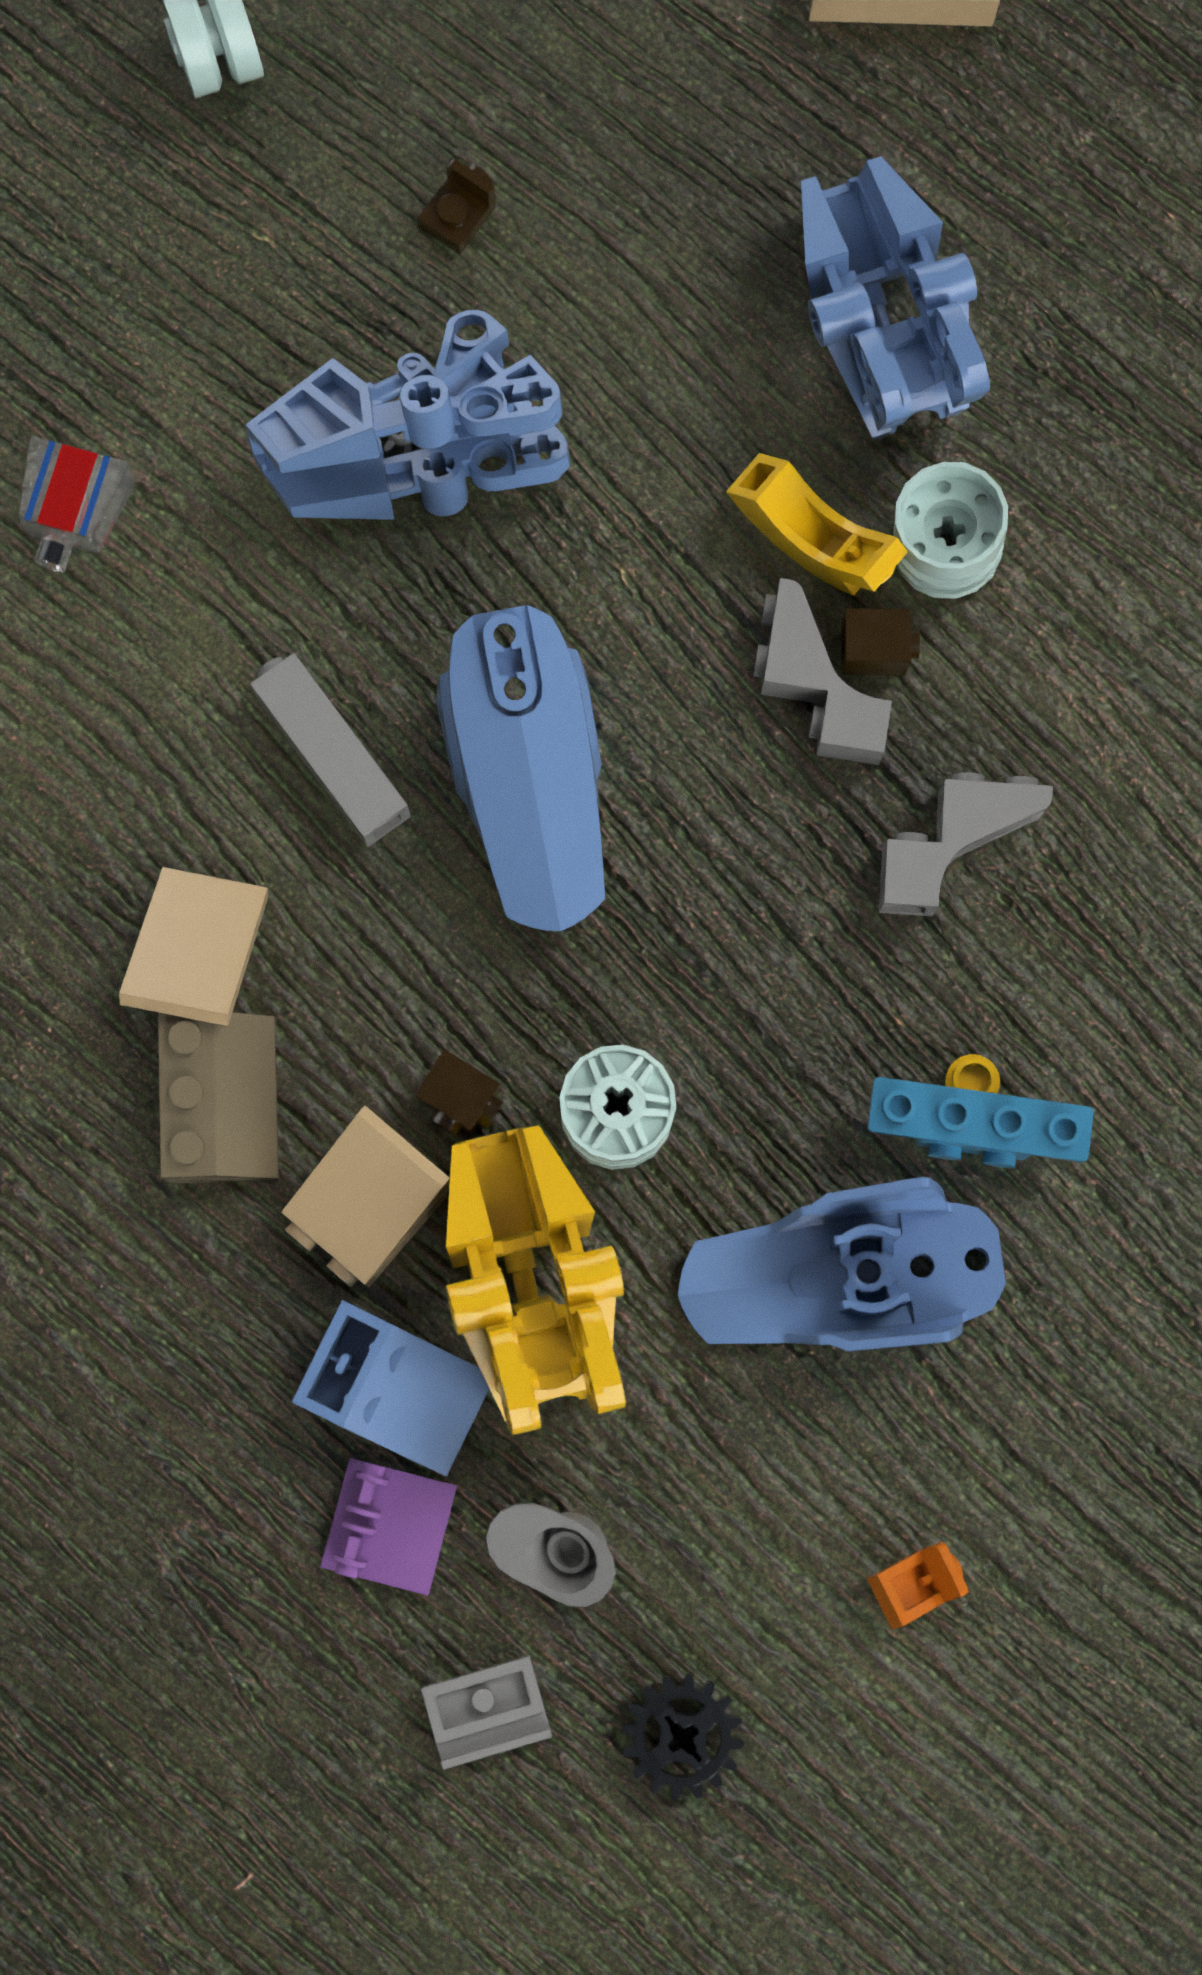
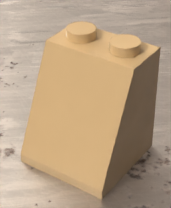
(366, 1199)

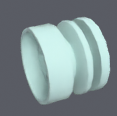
(956, 502)
(616, 1139)

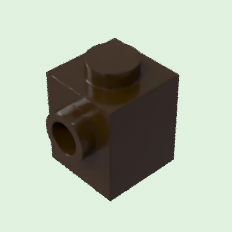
(878, 642)
(459, 1095)

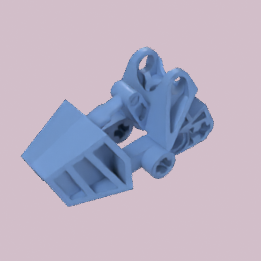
(852, 244)
(325, 433)

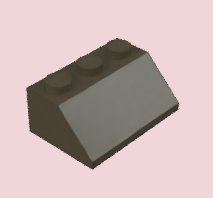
(218, 1099)

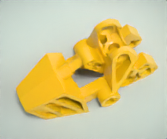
(503, 1201)

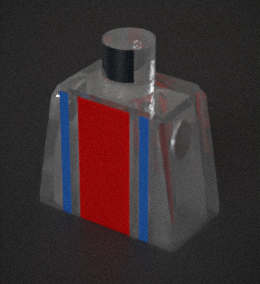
(71, 499)

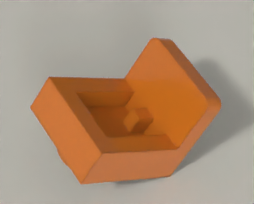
(918, 1584)

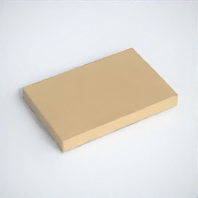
(194, 946)

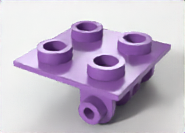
(388, 1526)

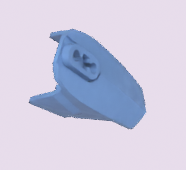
(527, 764)
(845, 1273)

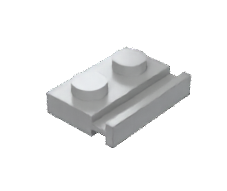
(486, 1712)

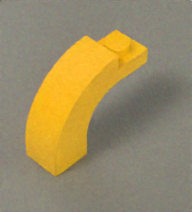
(810, 530)

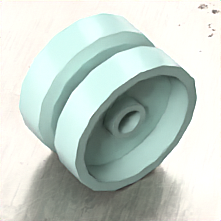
(207, 32)

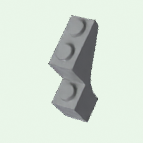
(799, 669)
(967, 818)

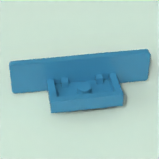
(979, 1122)

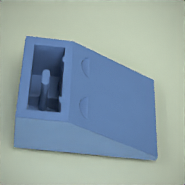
(393, 1388)

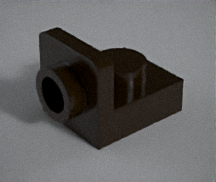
(459, 206)

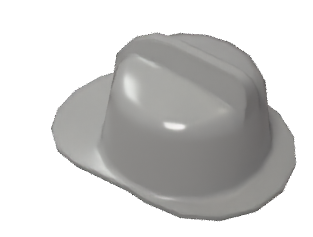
(552, 1553)

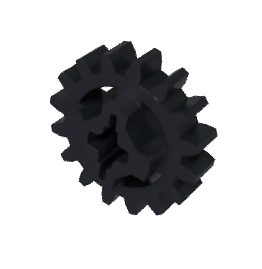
(662, 1753)

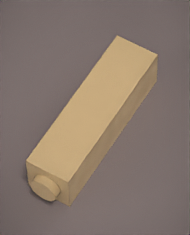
(906, 11)

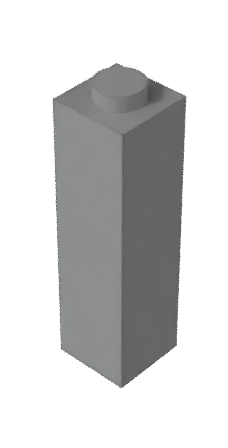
(329, 748)

